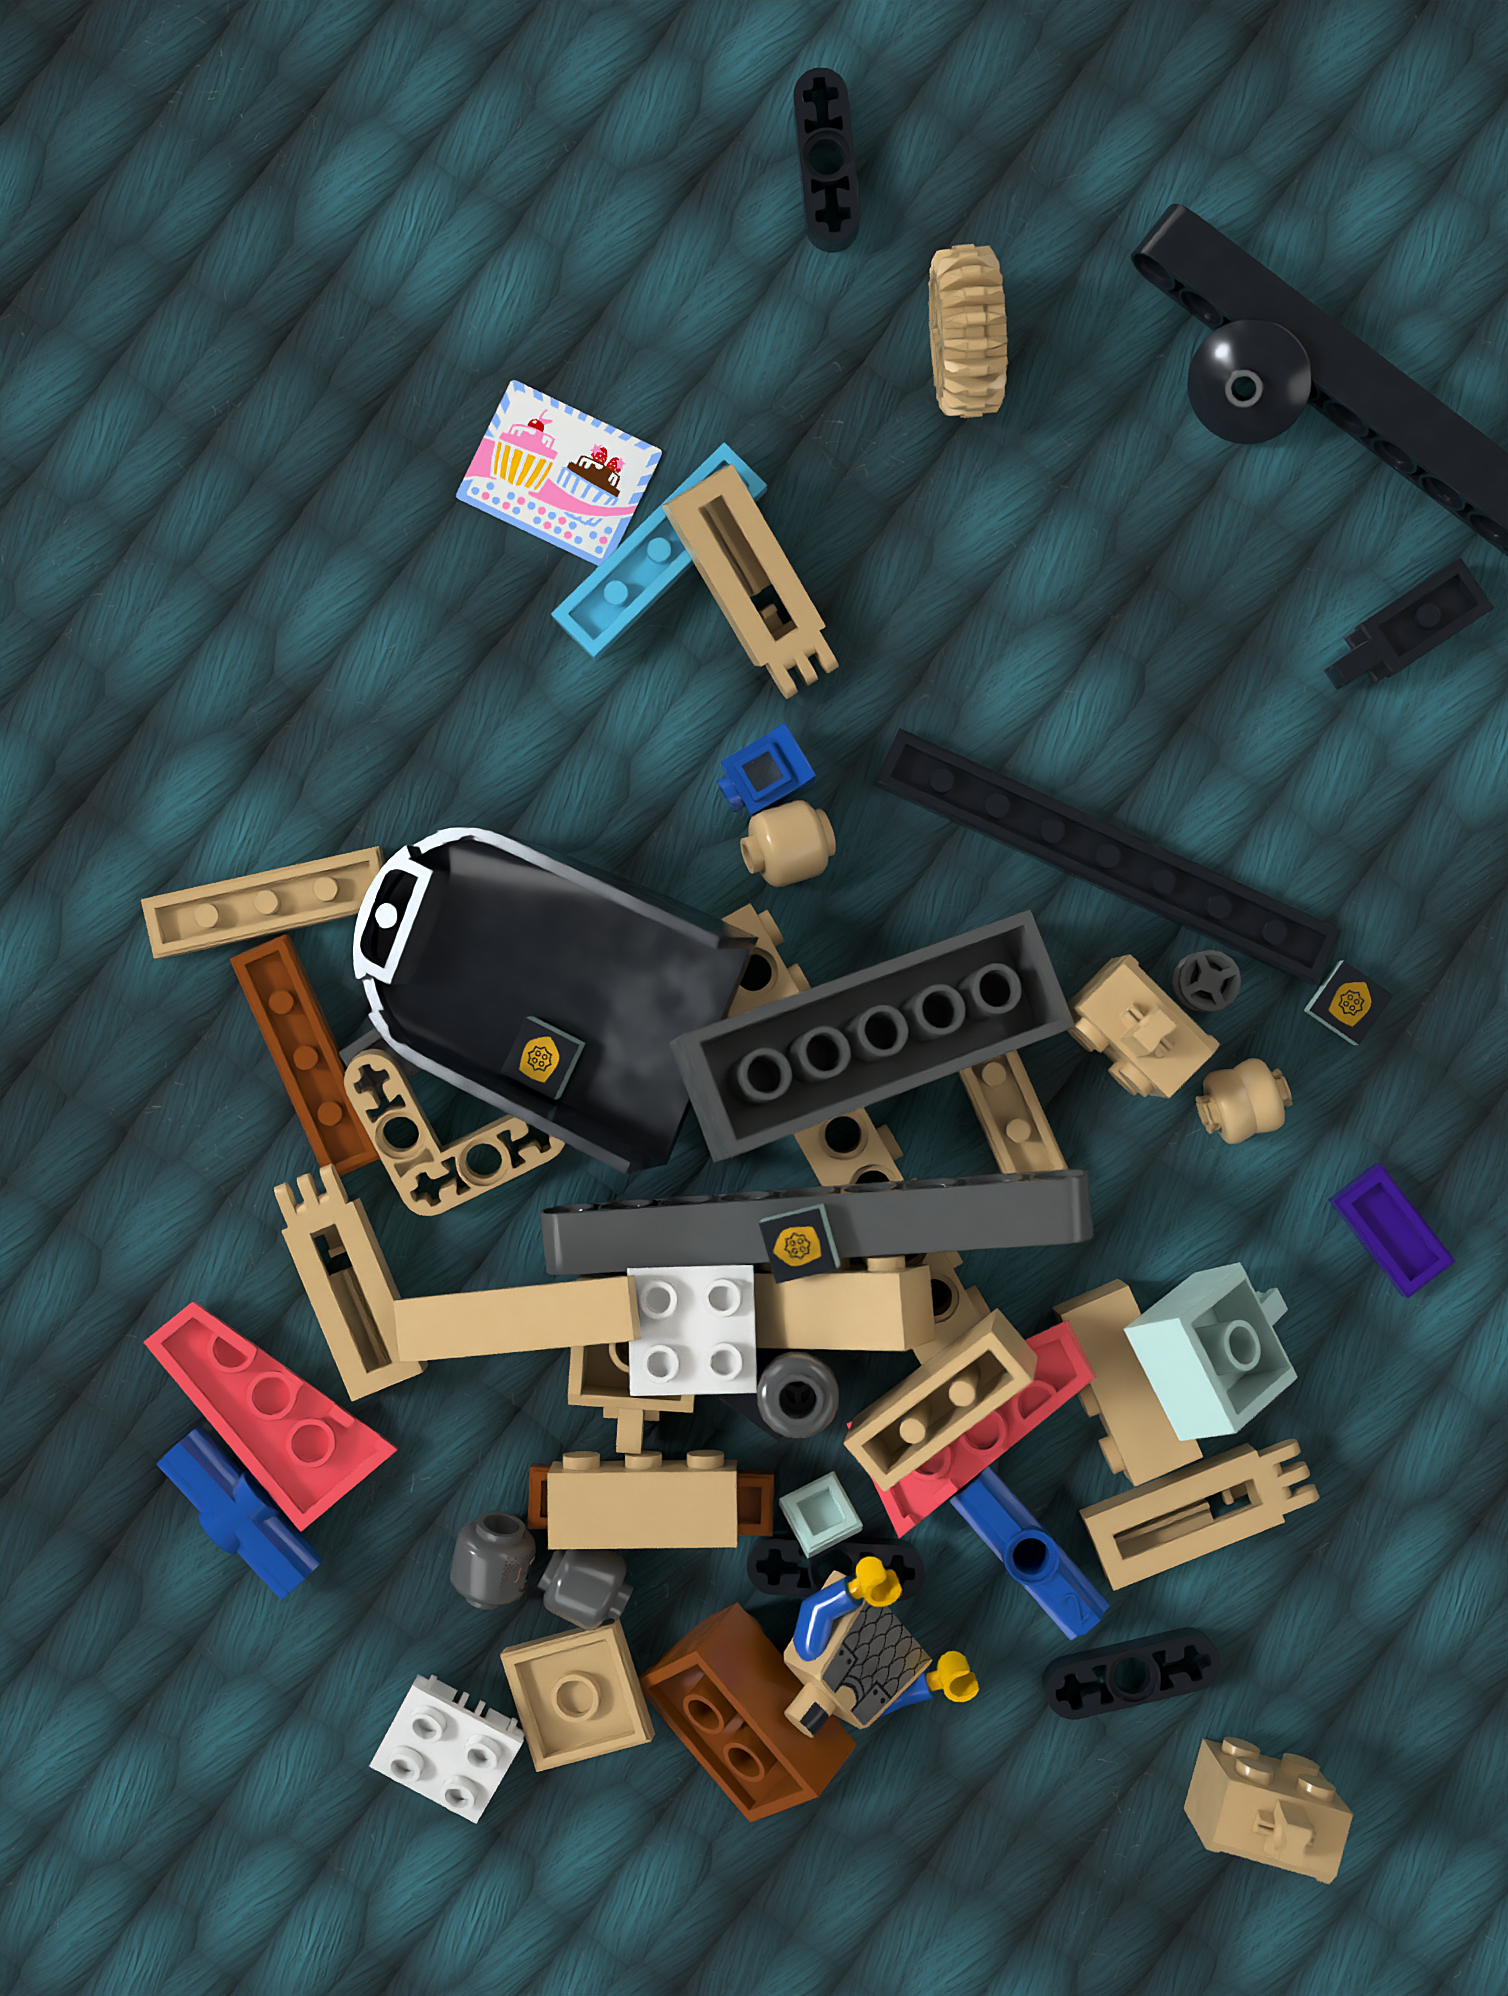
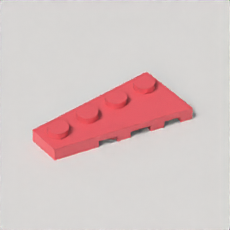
(1058, 1376)
(275, 1421)

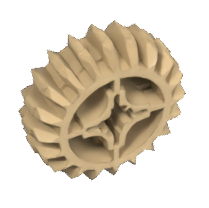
(967, 330)

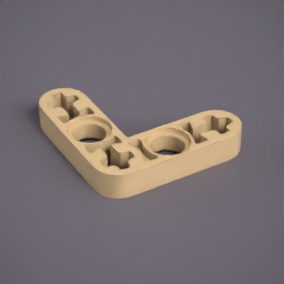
(428, 1153)

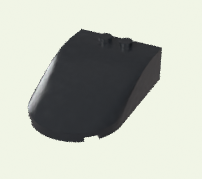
(497, 930)

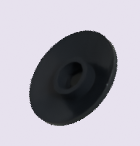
(1267, 356)

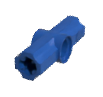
(239, 1512)
(1053, 1576)

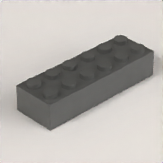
(870, 1035)

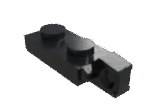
(1412, 626)

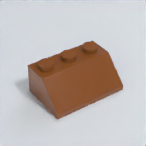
(727, 1703)

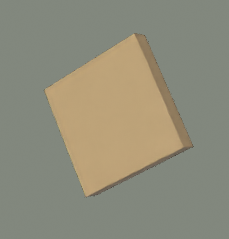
(577, 1695)

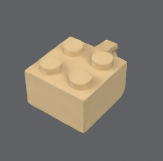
(1138, 1029)
(602, 1379)
(1267, 1808)

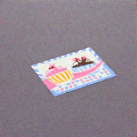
(558, 473)

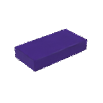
(1391, 1230)

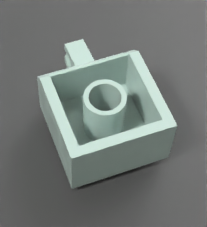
(1213, 1352)

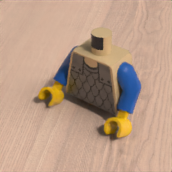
(860, 1655)

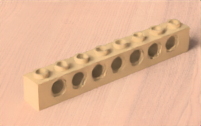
(873, 1150)

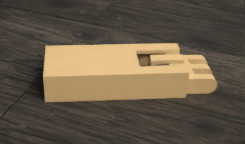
(740, 559)
(355, 1302)
(1172, 1521)

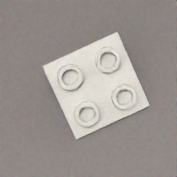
(694, 1331)
(448, 1749)

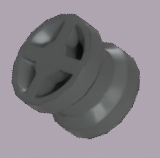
(1217, 977)

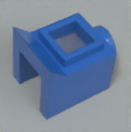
(765, 772)

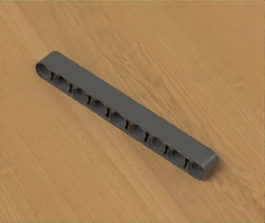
(862, 1217)

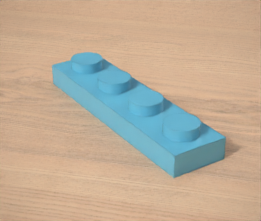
(639, 568)

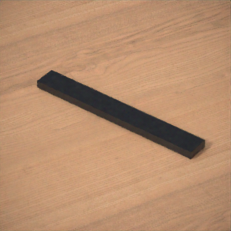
(1107, 857)

